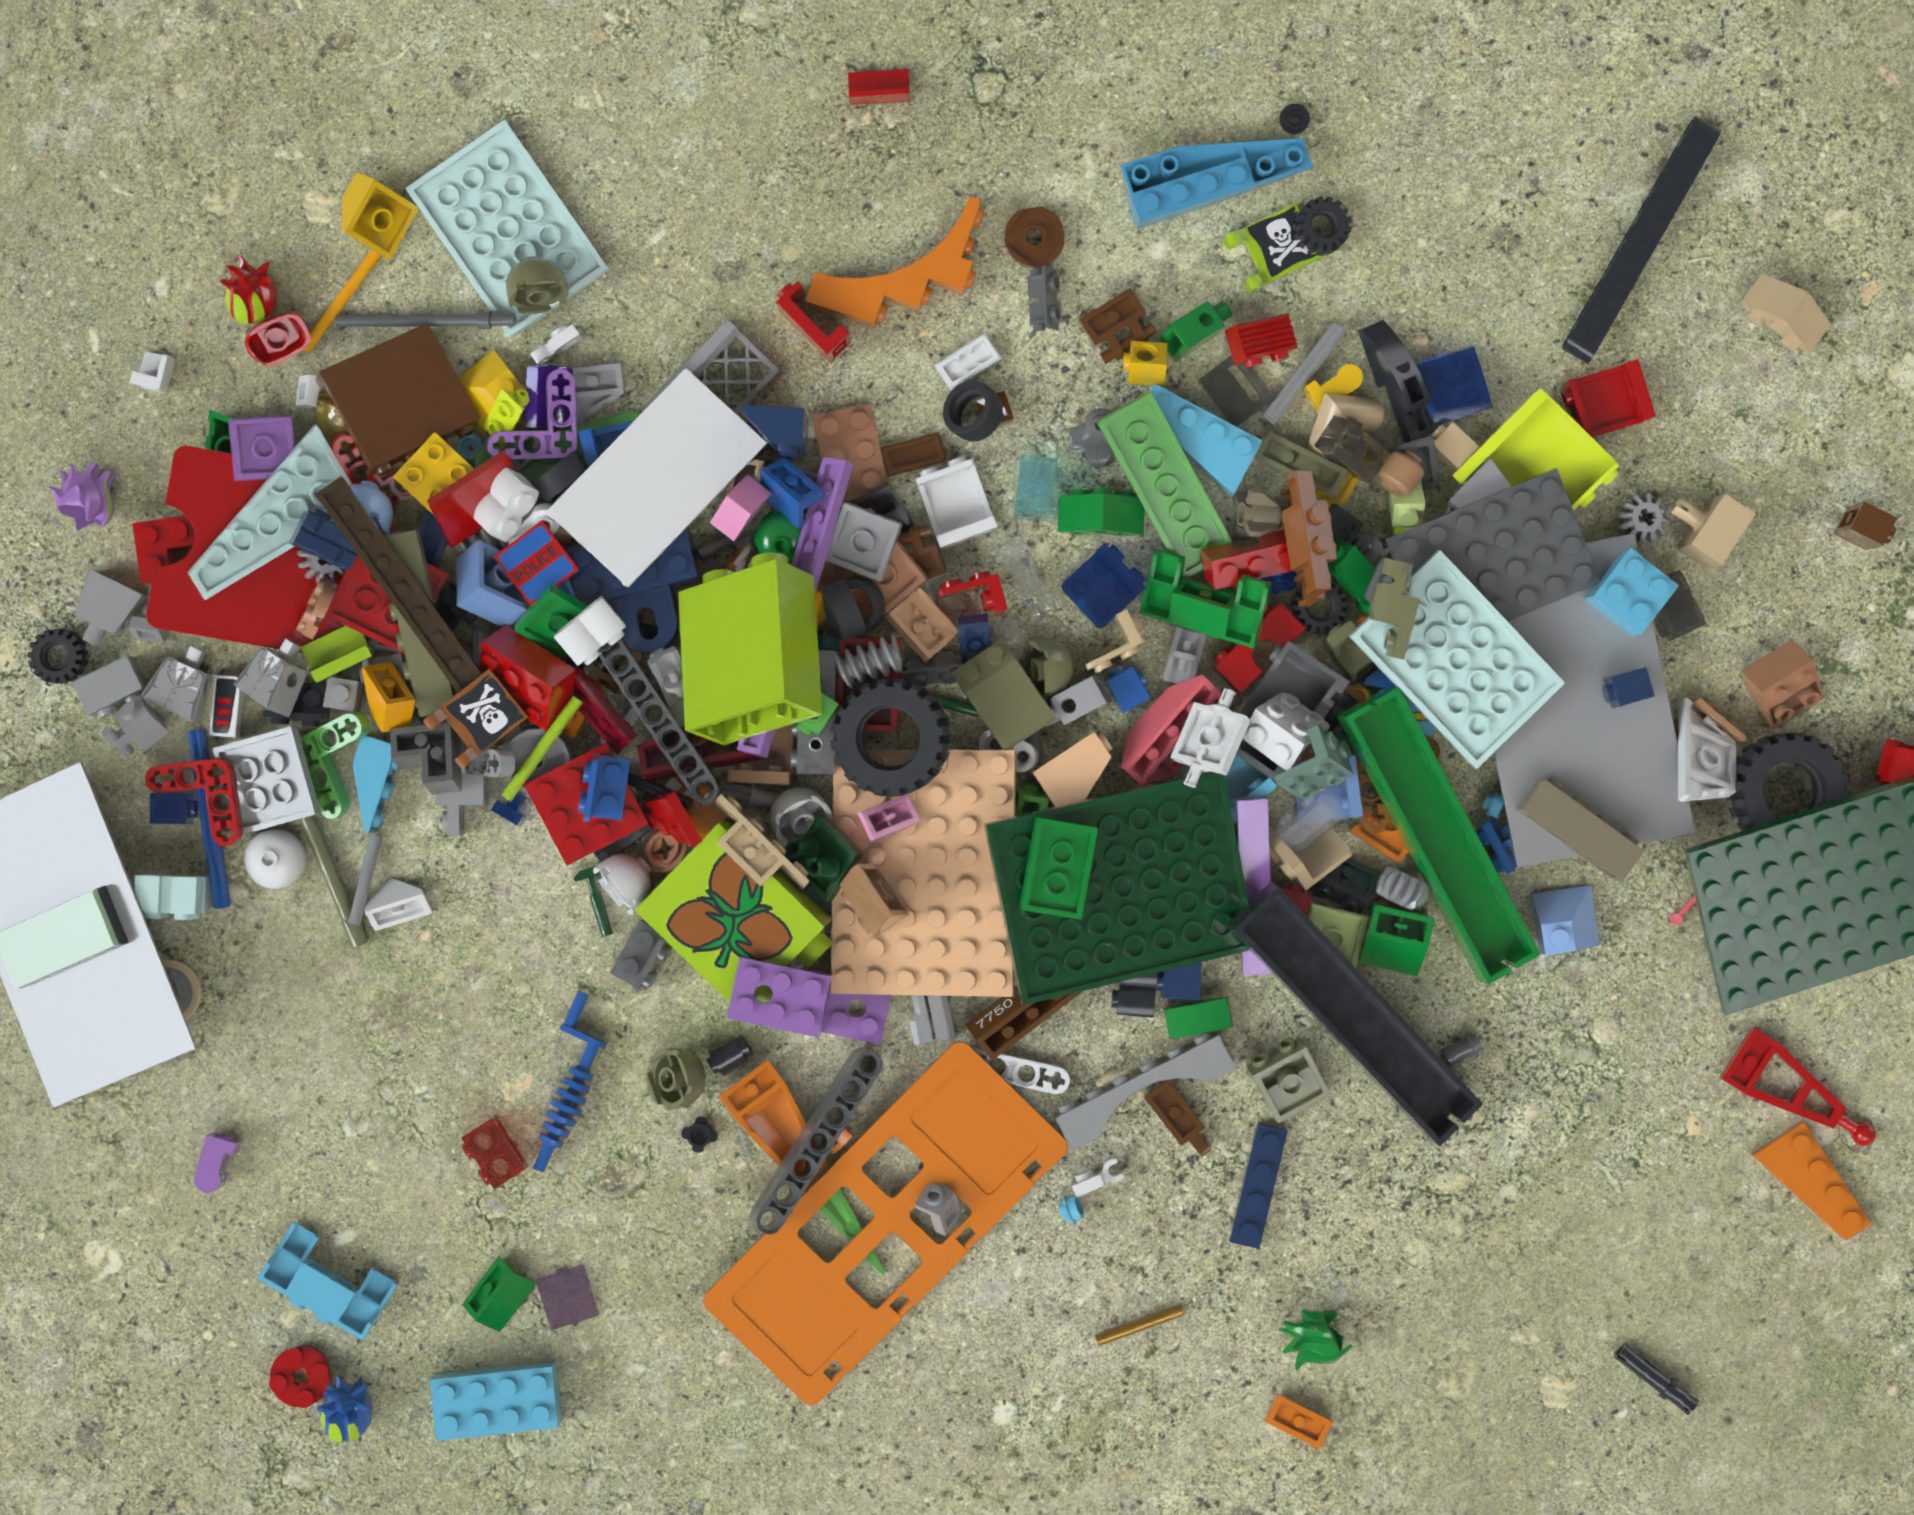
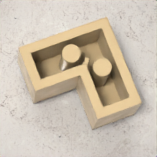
(1787, 312)

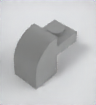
(473, 793)

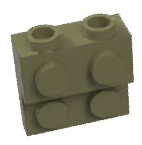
(1288, 1078)

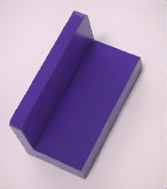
(536, 387)

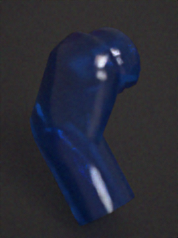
(1282, 582)

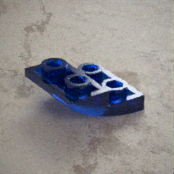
(1455, 385)

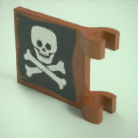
(479, 715)

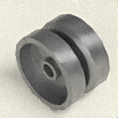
(524, 744)

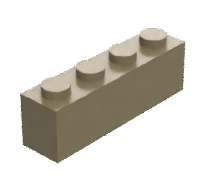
(1580, 829)

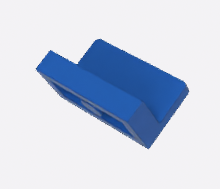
(790, 490)

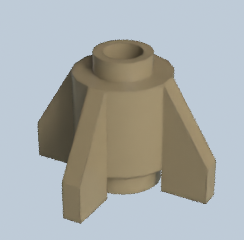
(1256, 514)

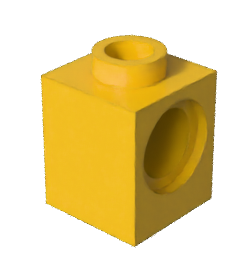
(1146, 363)

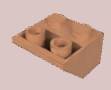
(1783, 683)

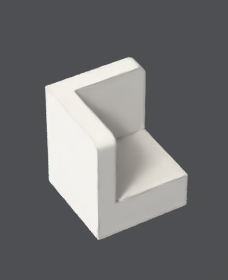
(154, 372)

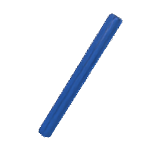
(213, 851)

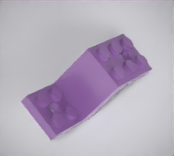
(803, 1002)

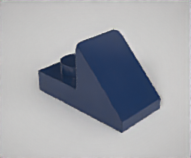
(973, 635)

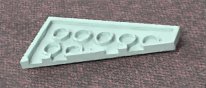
(269, 517)

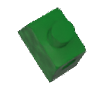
(1195, 329)

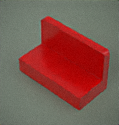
(878, 87)

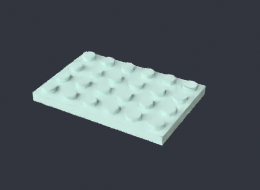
(496, 211)
(1462, 663)

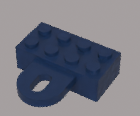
(652, 590)

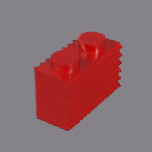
(1261, 340)

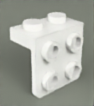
(1281, 728)

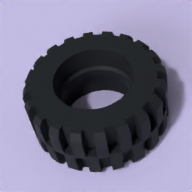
(849, 744)
(1759, 758)

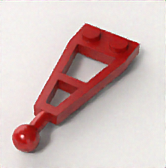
(1749, 1064)

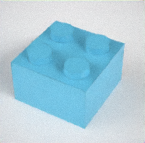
(1631, 592)

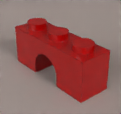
(1226, 564)
(1237, 664)

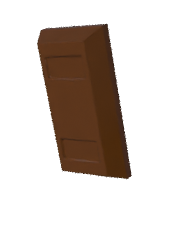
(913, 454)

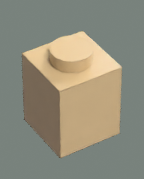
(1453, 445)

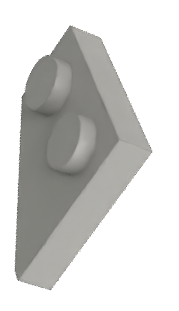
(596, 387)

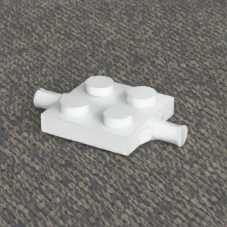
(1210, 738)

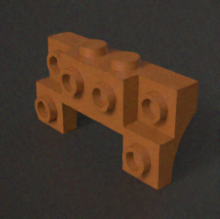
(1308, 536)

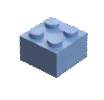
(486, 588)

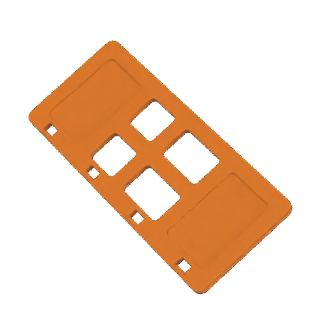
(969, 1136)

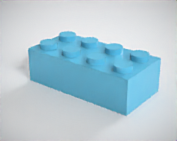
(496, 1400)

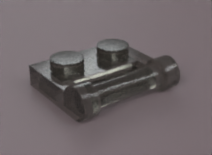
(1230, 396)

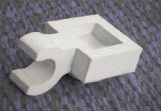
(1089, 1181)

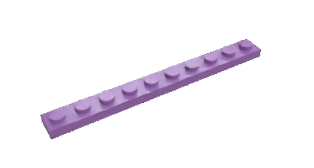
(812, 551)

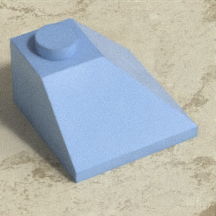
(1565, 920)

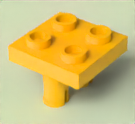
(432, 469)

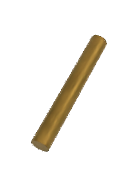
(1139, 1325)

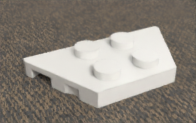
(1704, 757)

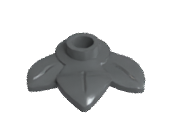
(1091, 439)

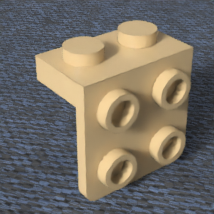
(1130, 628)
(1311, 862)

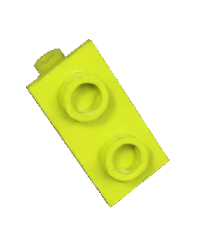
(506, 412)

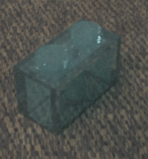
(1036, 488)

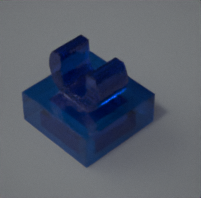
(510, 810)

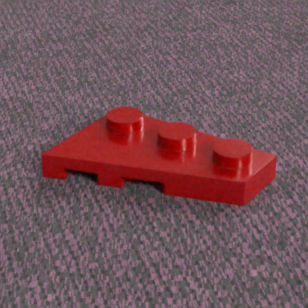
(671, 818)

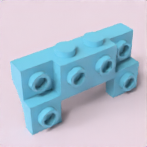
(323, 1291)

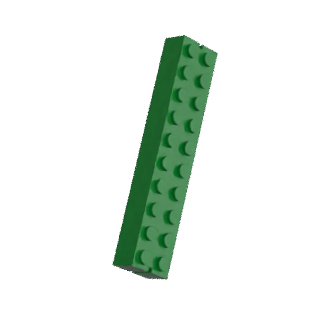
(1438, 834)

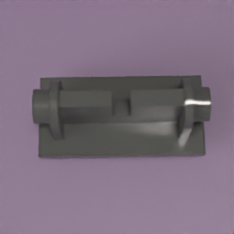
(1044, 285)
(922, 673)

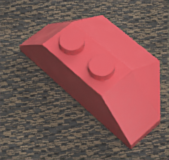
(1157, 731)

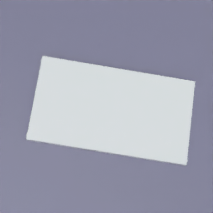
(656, 477)

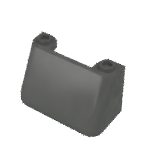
(1297, 675)

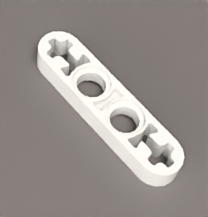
(1013, 1064)

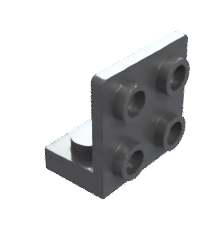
(641, 957)

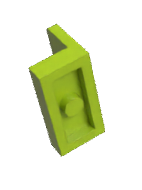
(335, 652)

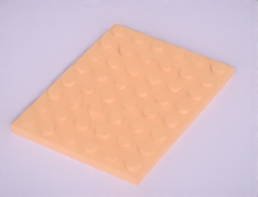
(942, 876)

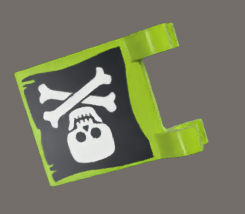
(1271, 247)

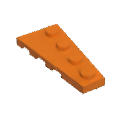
(1806, 1171)

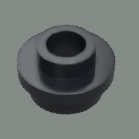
(1298, 110)

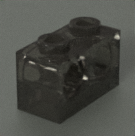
(1351, 451)

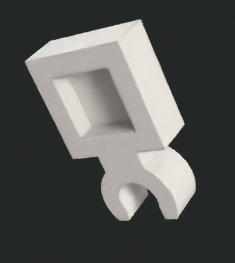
(561, 340)

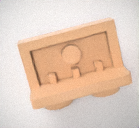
(922, 624)

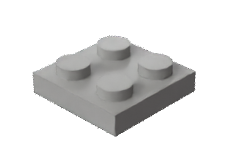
(863, 541)

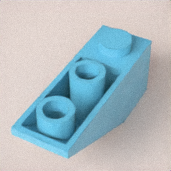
(373, 777)

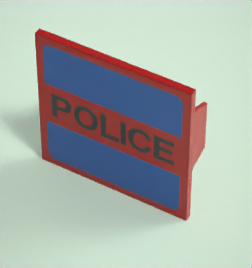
(536, 562)

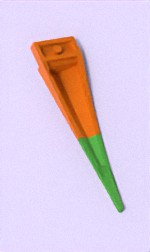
(772, 1119)

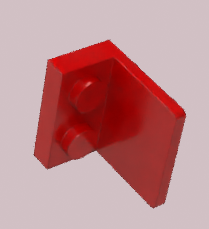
(991, 597)

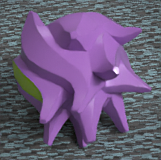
(85, 496)

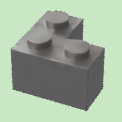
(433, 752)

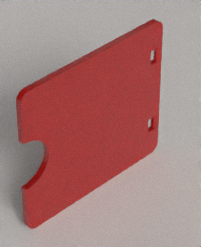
(256, 608)

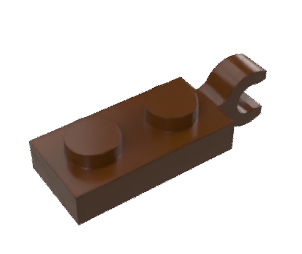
(1177, 1116)

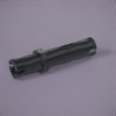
(1667, 1387)

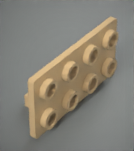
(752, 850)

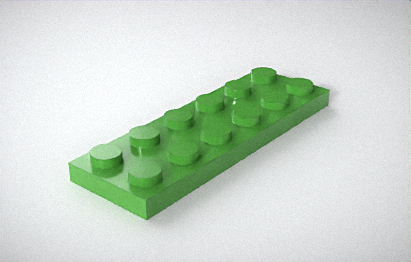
(1163, 480)

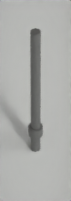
(482, 320)

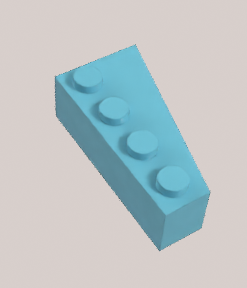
(1208, 441)

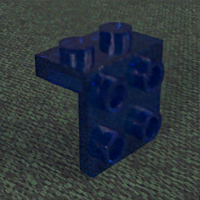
(1103, 585)

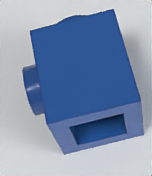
(1127, 687)

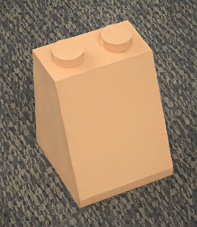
(1074, 771)

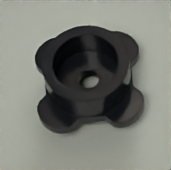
(699, 1143)

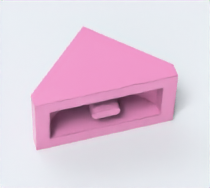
(740, 507)
(889, 818)

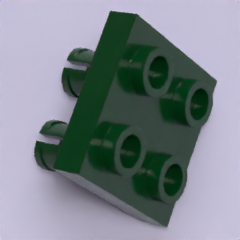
(825, 856)

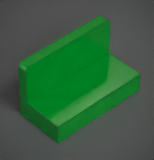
(498, 1295)

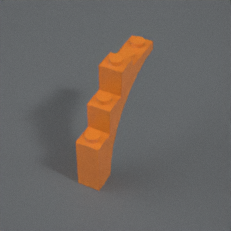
(944, 267)

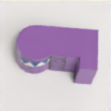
(213, 1160)

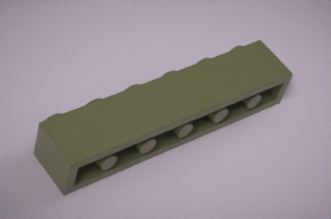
(429, 683)

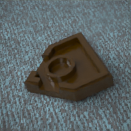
(598, 672)

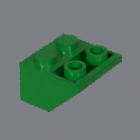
(1395, 939)

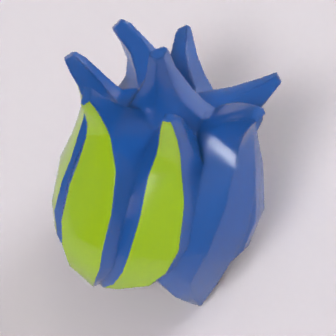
(345, 1411)

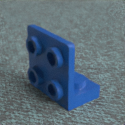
(606, 787)

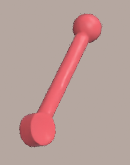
(1676, 918)

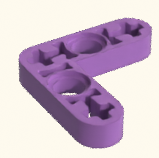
(546, 438)

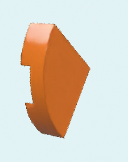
(842, 1140)

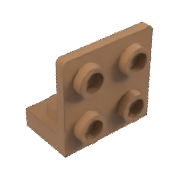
(769, 771)

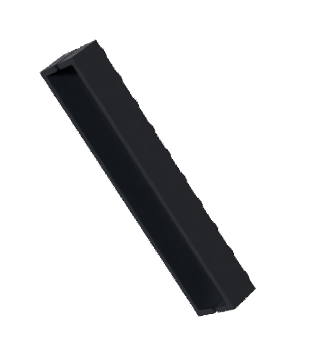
(1354, 1013)

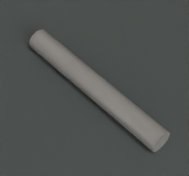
(365, 880)

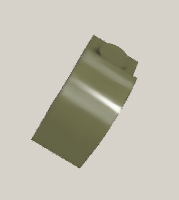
(1347, 654)

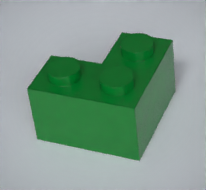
(1100, 513)

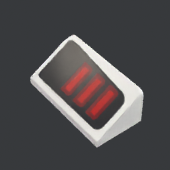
(226, 707)

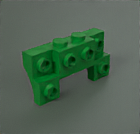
(1201, 607)

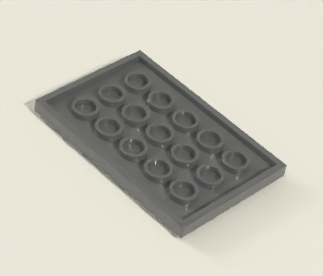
(1511, 545)

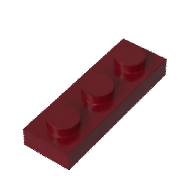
(602, 714)

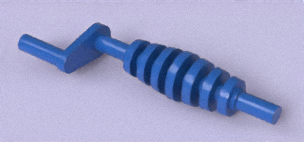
(576, 1084)

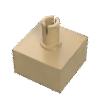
(1713, 530)

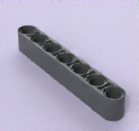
(661, 728)
(802, 1148)

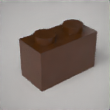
(1866, 526)

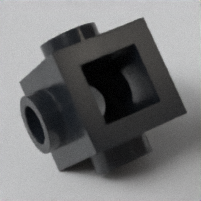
(450, 611)

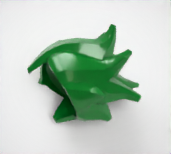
(1315, 1338)

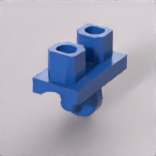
(1491, 834)

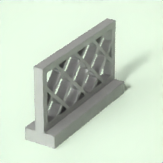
(710, 350)

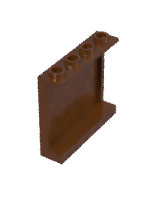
(398, 398)

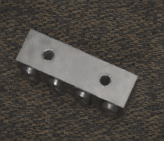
(815, 752)

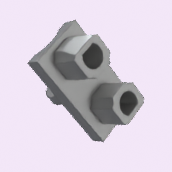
(1184, 655)
(667, 671)

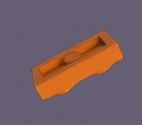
(1298, 1421)

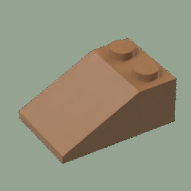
(873, 898)

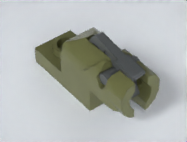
(1391, 605)

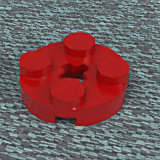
(283, 1381)

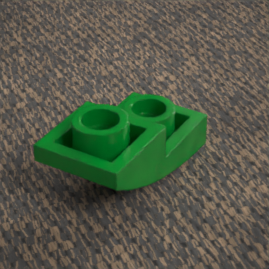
(1198, 1017)

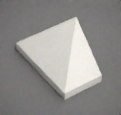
(396, 904)

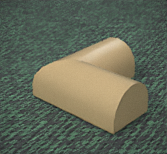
(1365, 410)

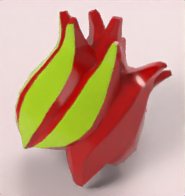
(249, 292)

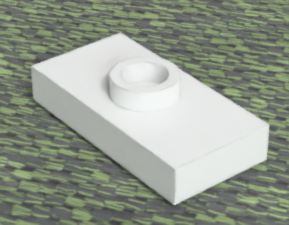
(968, 361)

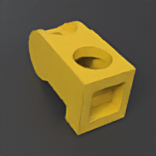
(1345, 382)

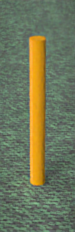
(342, 298)

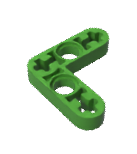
(322, 749)

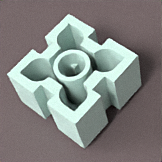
(173, 894)

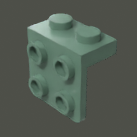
(1326, 769)

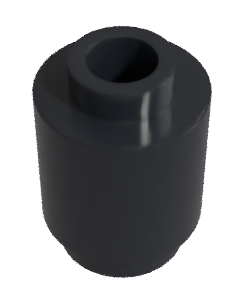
(729, 1055)

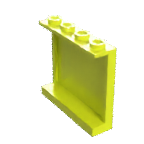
(1542, 439)

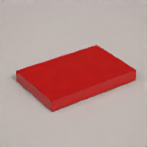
(457, 502)

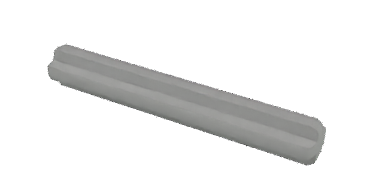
(1304, 373)

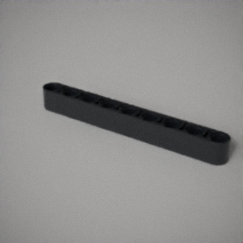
(1641, 239)

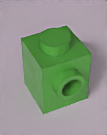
(819, 723)
(1030, 798)

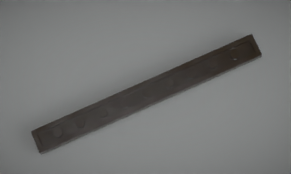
(401, 587)

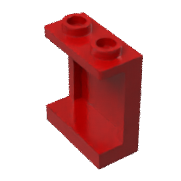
(828, 346)
(1609, 399)

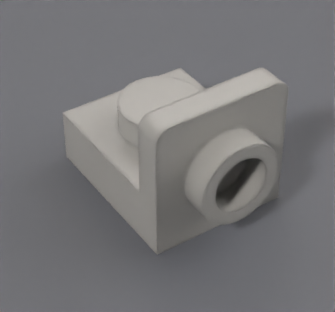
(941, 1206)

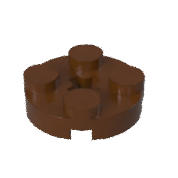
(1031, 220)

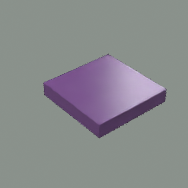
(259, 445)

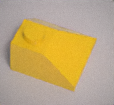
(376, 215)
(485, 382)

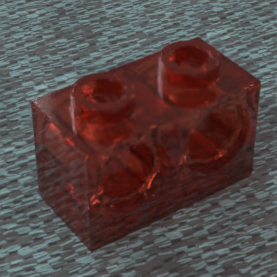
(501, 1148)

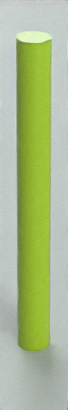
(542, 748)

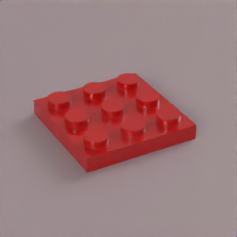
(365, 606)
(558, 800)

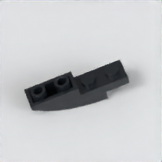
(1397, 371)

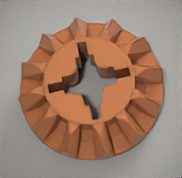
(654, 848)

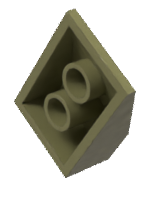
(1003, 695)

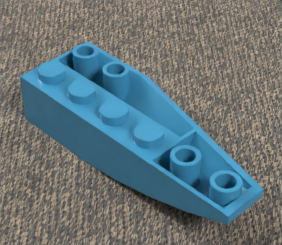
(1206, 175)

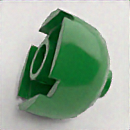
(777, 535)

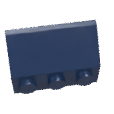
(781, 427)

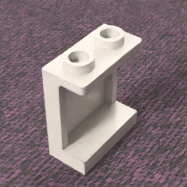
(955, 502)

